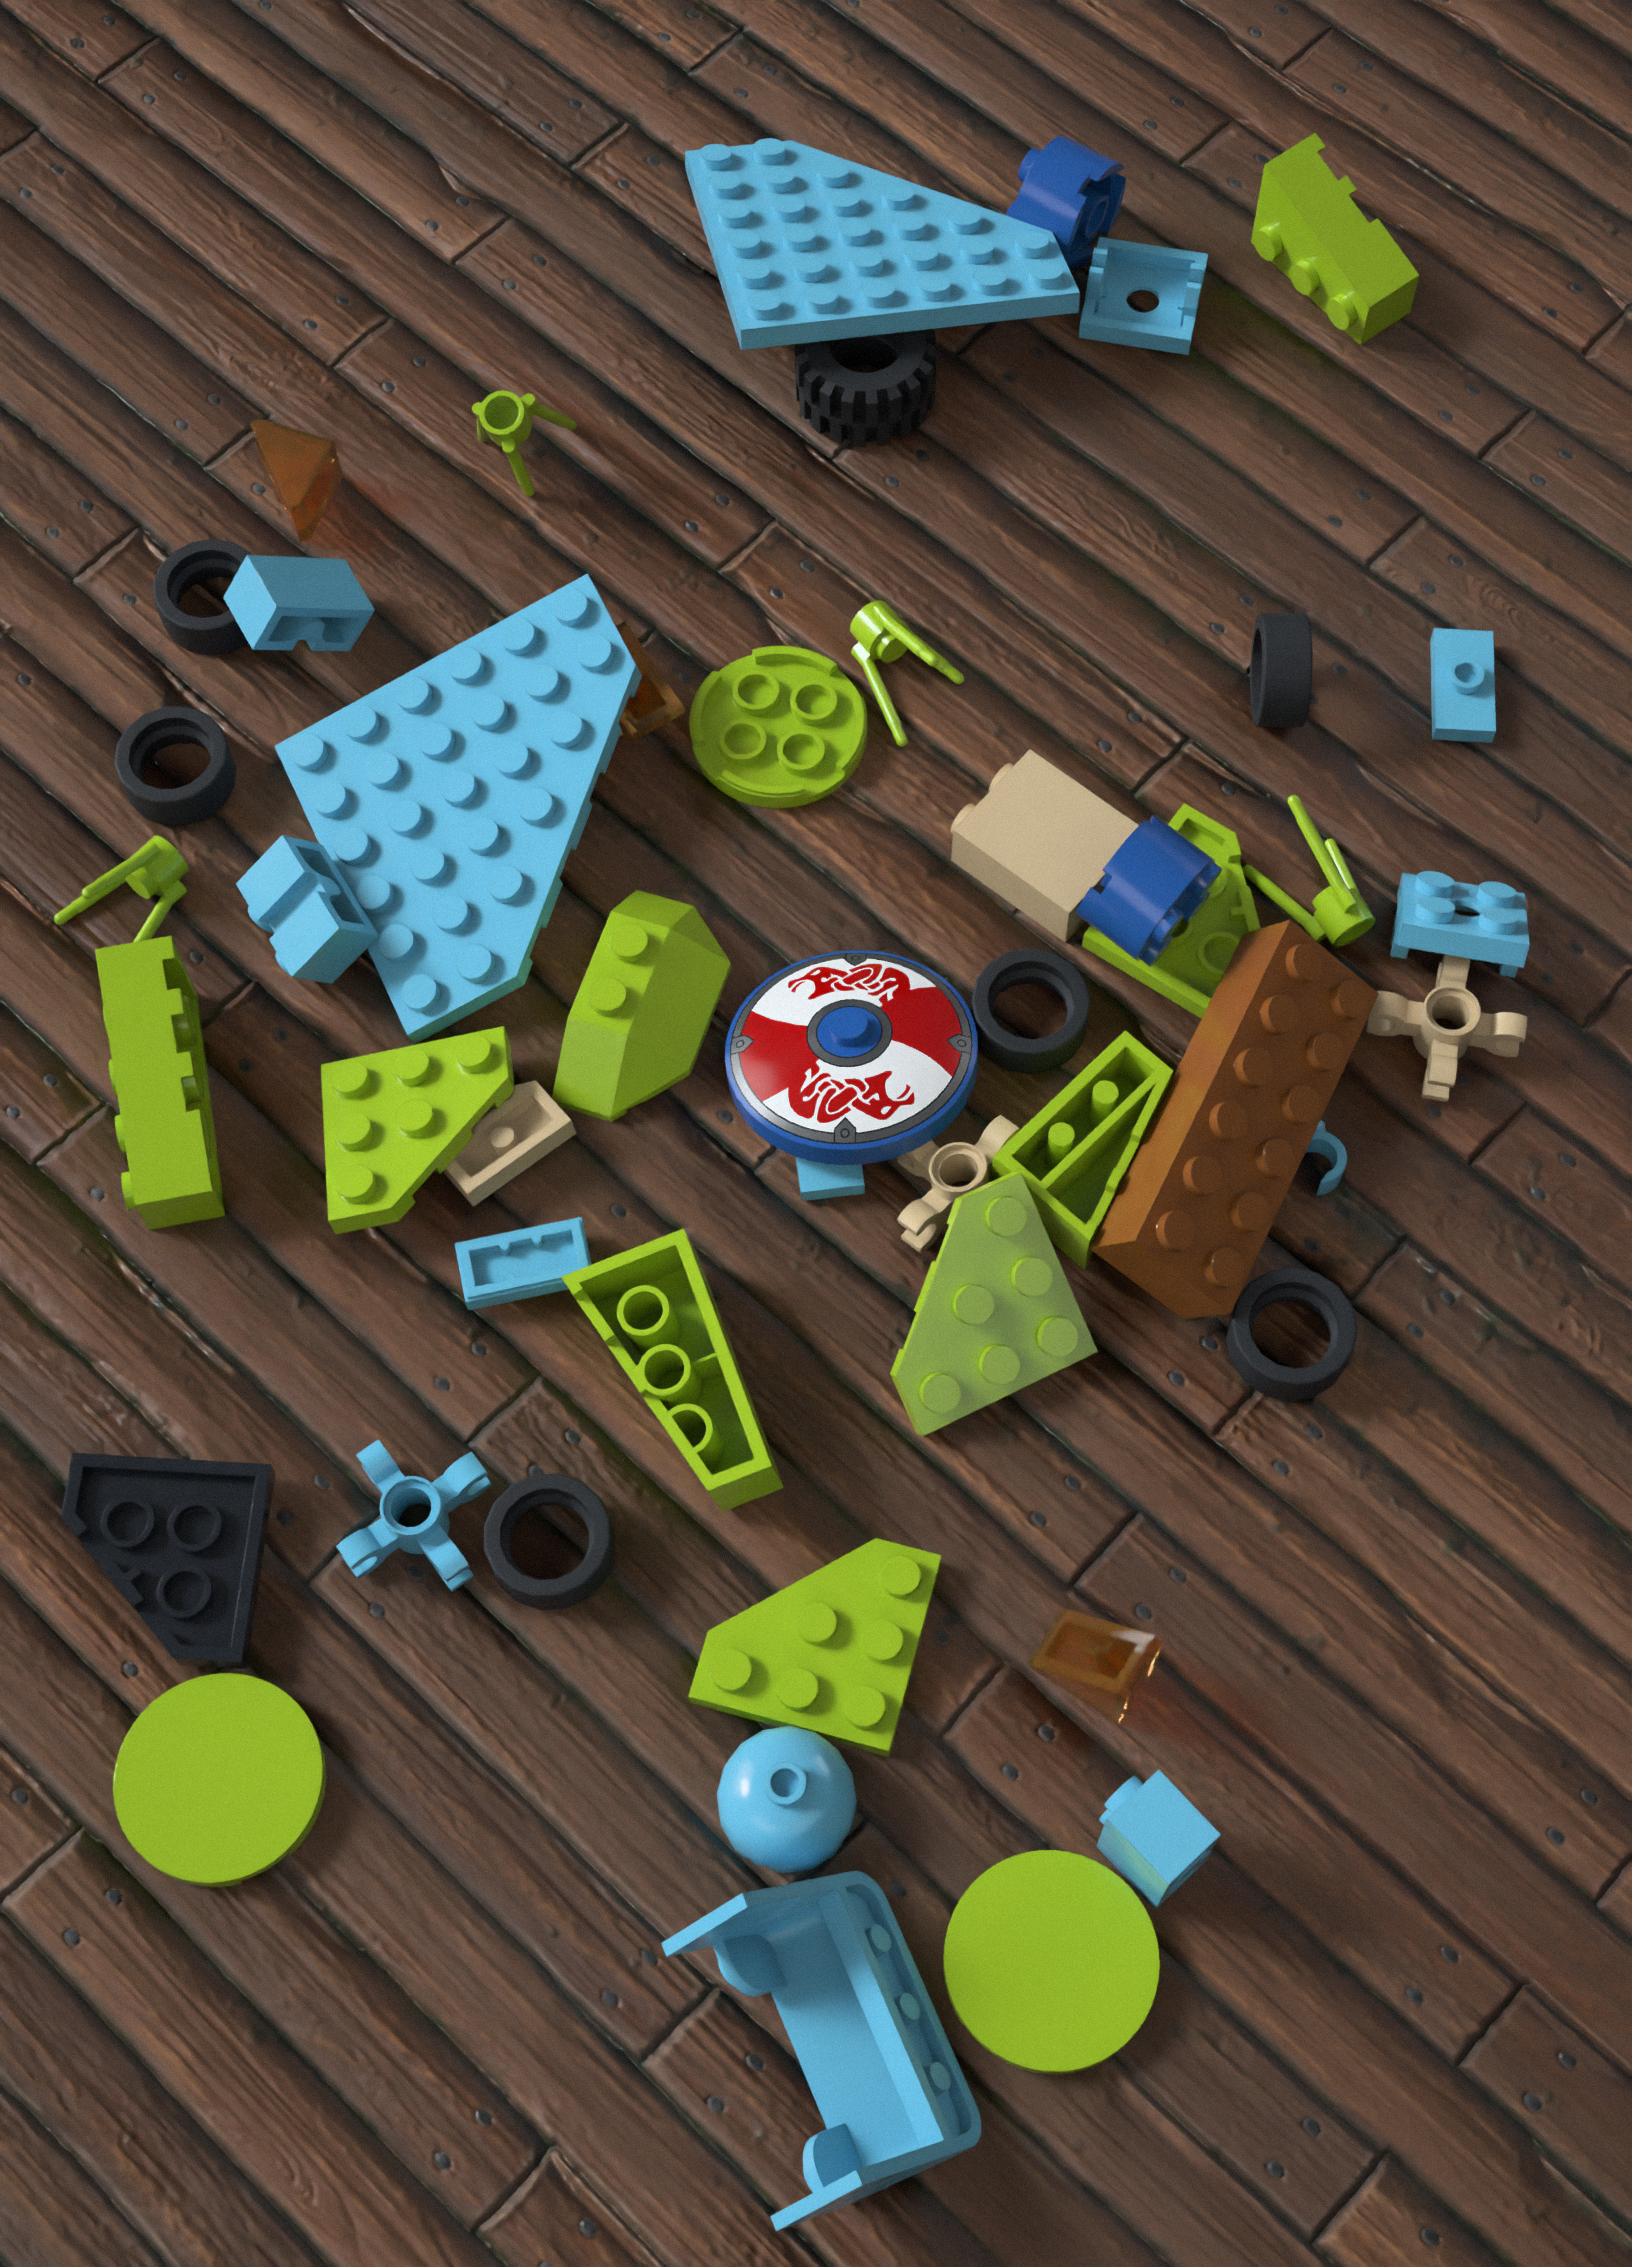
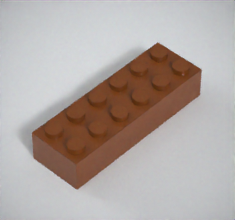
(1235, 1122)

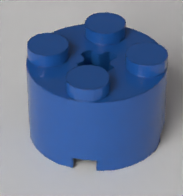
(1070, 194)
(1149, 889)

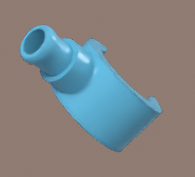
(1334, 1150)

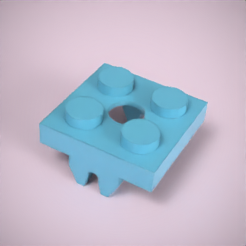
(1127, 267)
(1428, 920)

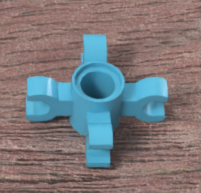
(371, 1545)

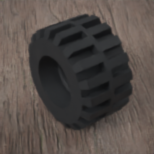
(871, 403)

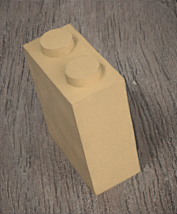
(1039, 841)

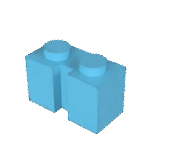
(298, 599)
(309, 909)
(1155, 1836)

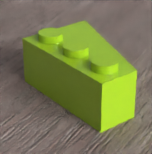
(1328, 246)
(1086, 1141)

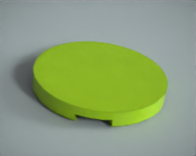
(778, 727)
(219, 1779)
(1051, 1962)

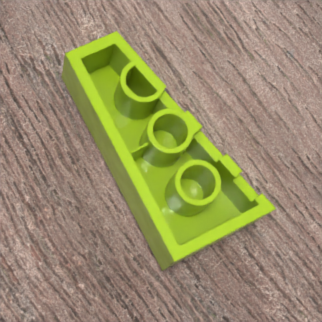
(160, 1083)
(673, 1346)

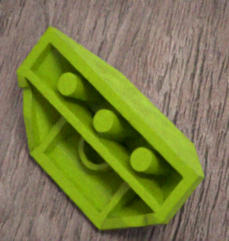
(640, 1007)

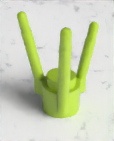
(509, 423)
(887, 638)
(148, 871)
(1339, 908)

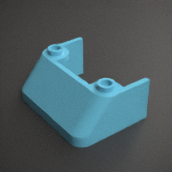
(857, 2027)

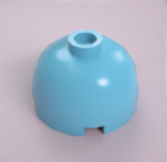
(786, 1799)

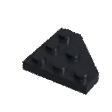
(178, 1545)

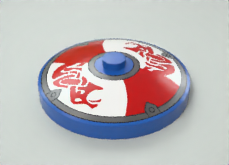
(852, 1057)

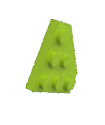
(1204, 946)
(402, 1117)
(988, 1311)
(826, 1649)

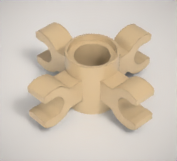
(1442, 1047)
(942, 1168)

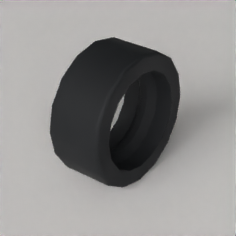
(177, 575)
(1281, 670)
(162, 729)
(1039, 969)
(1302, 1288)
(527, 1496)

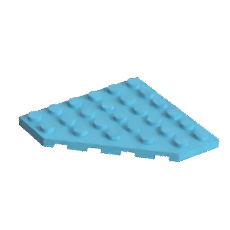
(852, 252)
(465, 795)

